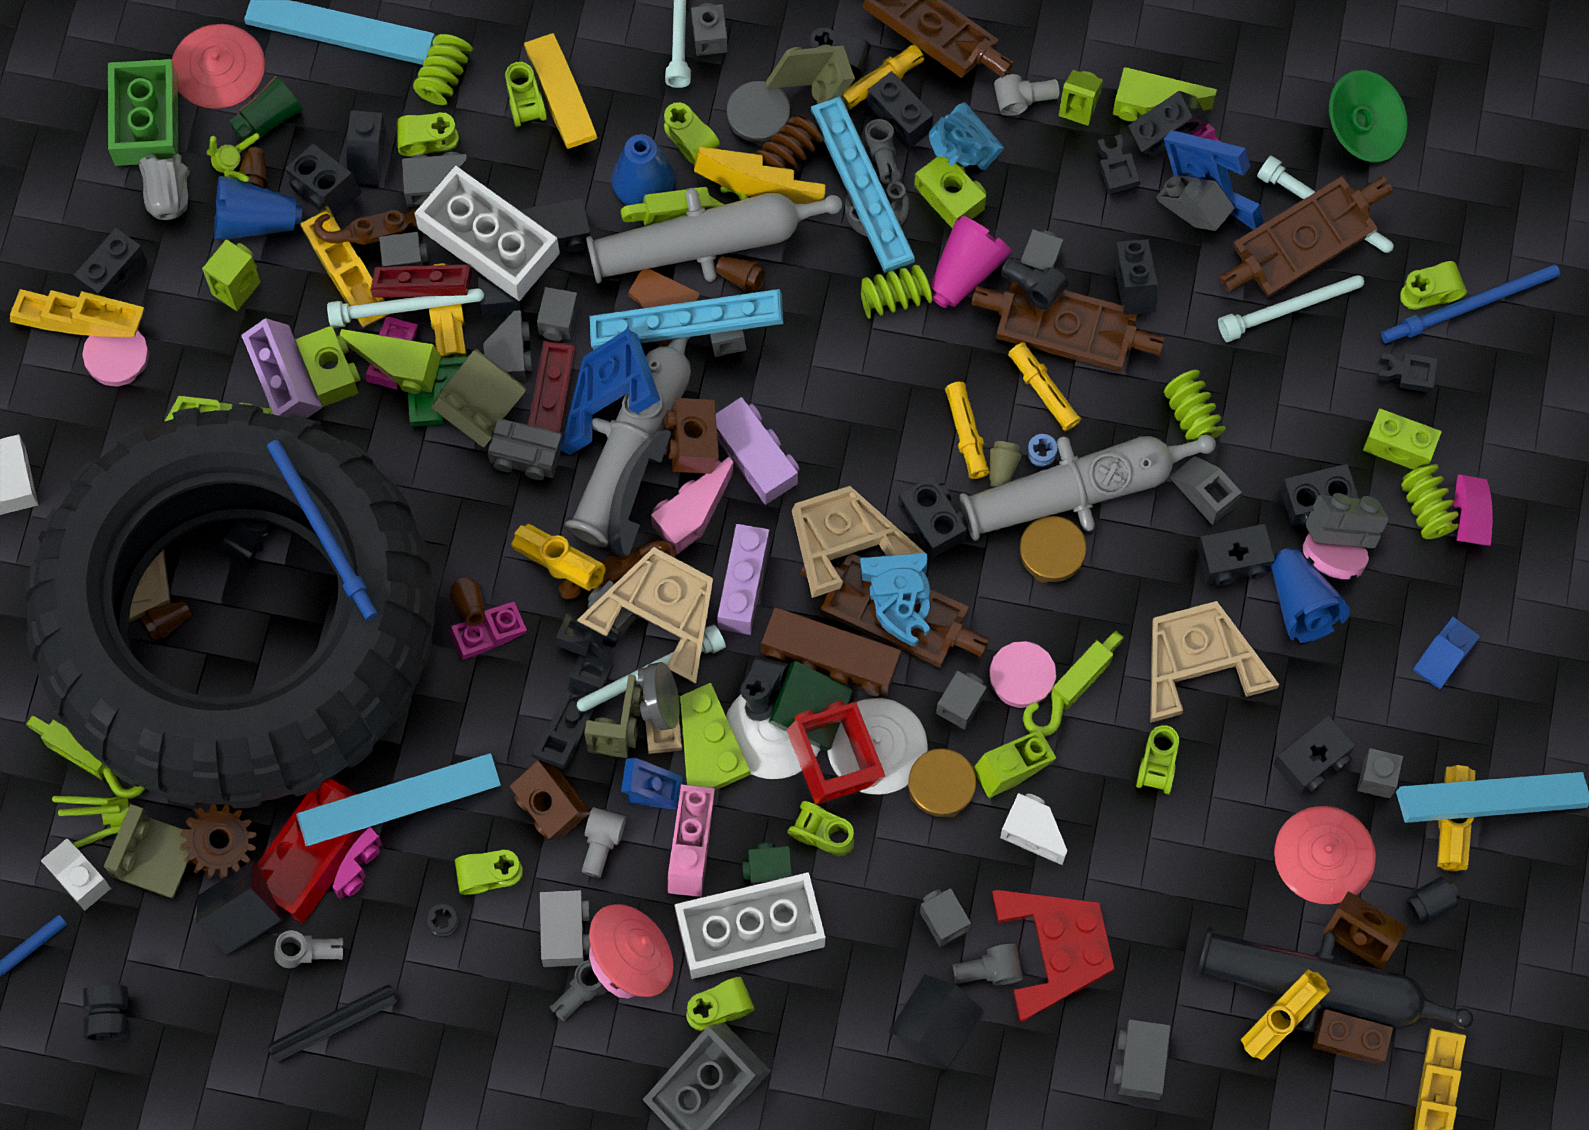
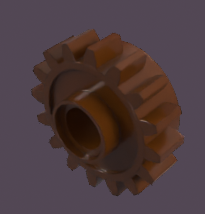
(228, 826)

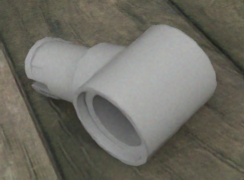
(1016, 95)
(603, 832)
(308, 948)

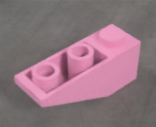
(688, 513)
(691, 841)

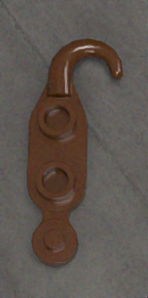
(367, 229)
(617, 567)

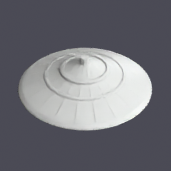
(895, 736)
(763, 744)

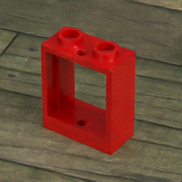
(870, 767)

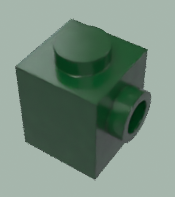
(767, 864)

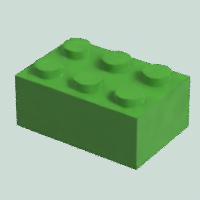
(142, 110)

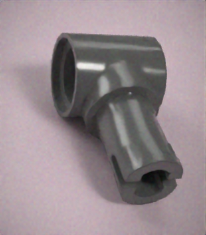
(881, 150)
(999, 965)
(577, 993)

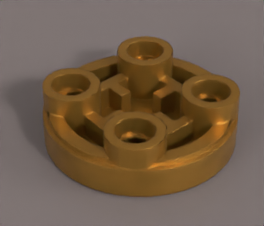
(1052, 549)
(941, 782)

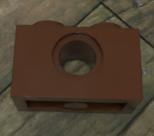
(698, 419)
(566, 807)
(1365, 930)
(1352, 1037)

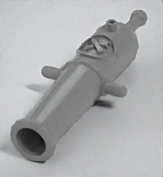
(704, 234)
(625, 434)
(1078, 483)

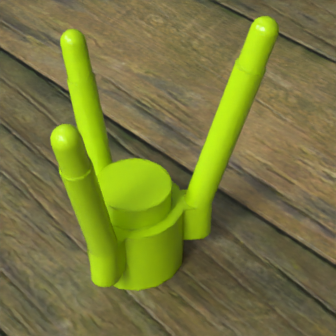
(228, 157)
(112, 811)

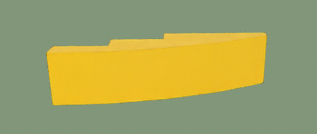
(560, 91)
(747, 176)
(343, 267)
(77, 315)
(1440, 1081)

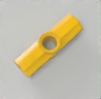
(448, 324)
(558, 557)
(1455, 837)
(1297, 1003)

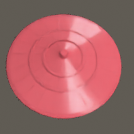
(218, 66)
(1324, 854)
(631, 950)

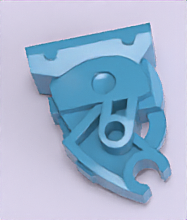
(964, 139)
(896, 588)

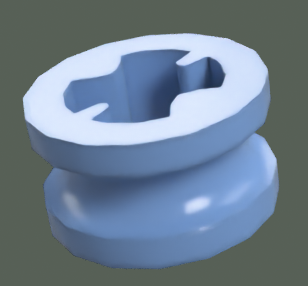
(1051, 454)

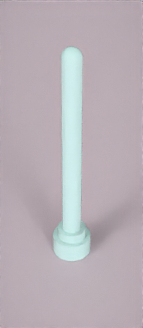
(678, 72)
(1274, 172)
(341, 313)
(1233, 326)
(711, 643)

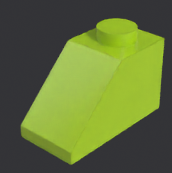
(1080, 96)

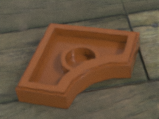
(657, 290)

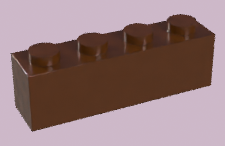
(831, 652)

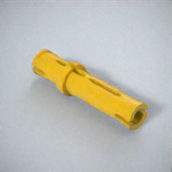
(899, 65)
(1036, 375)
(970, 442)

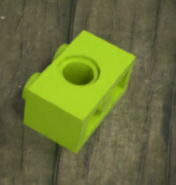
(932, 185)
(232, 274)
(332, 383)
(1401, 440)

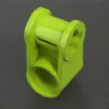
(524, 99)
(423, 134)
(690, 134)
(1433, 286)
(1159, 766)
(816, 827)
(483, 871)
(725, 1003)

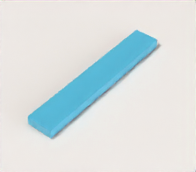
(340, 29)
(862, 184)
(691, 318)
(1493, 797)
(398, 799)

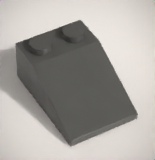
(707, 1081)

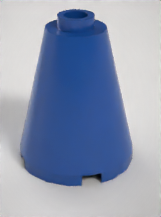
(641, 171)
(252, 210)
(1306, 597)

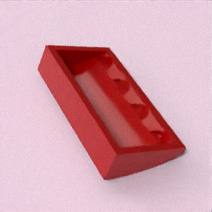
(303, 873)

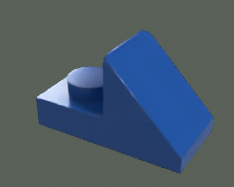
(1446, 653)
(650, 785)

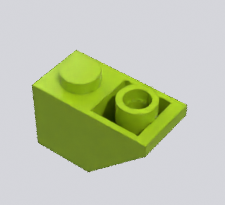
(1013, 763)

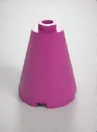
(966, 262)

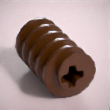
(790, 143)

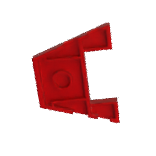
(1070, 944)

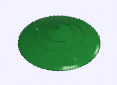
(1368, 116)

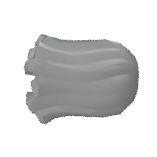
(164, 186)

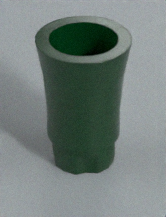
(266, 110)

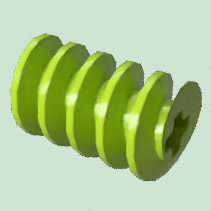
(441, 67)
(894, 290)
(1190, 406)
(1428, 502)

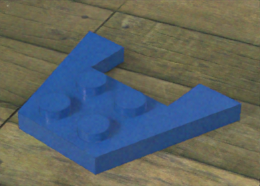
(1209, 160)
(603, 378)

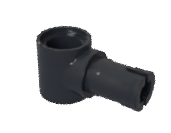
(1041, 287)

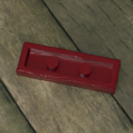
(421, 281)
(552, 386)

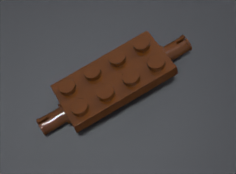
(942, 34)
(1305, 236)
(1072, 328)
(945, 618)

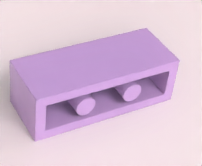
(281, 369)
(755, 450)
(743, 579)

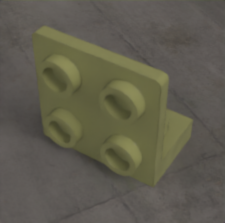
(822, 67)
(478, 397)
(613, 739)
(148, 854)

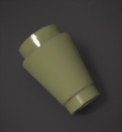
(1003, 462)

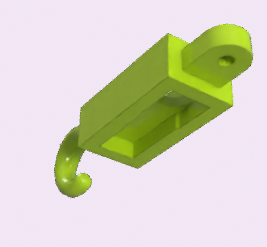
(669, 205)
(1074, 683)
(62, 742)

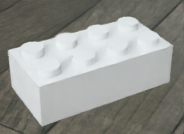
(487, 233)
(750, 925)

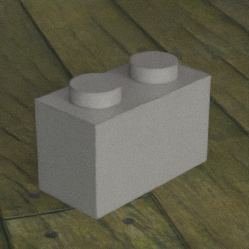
(563, 929)

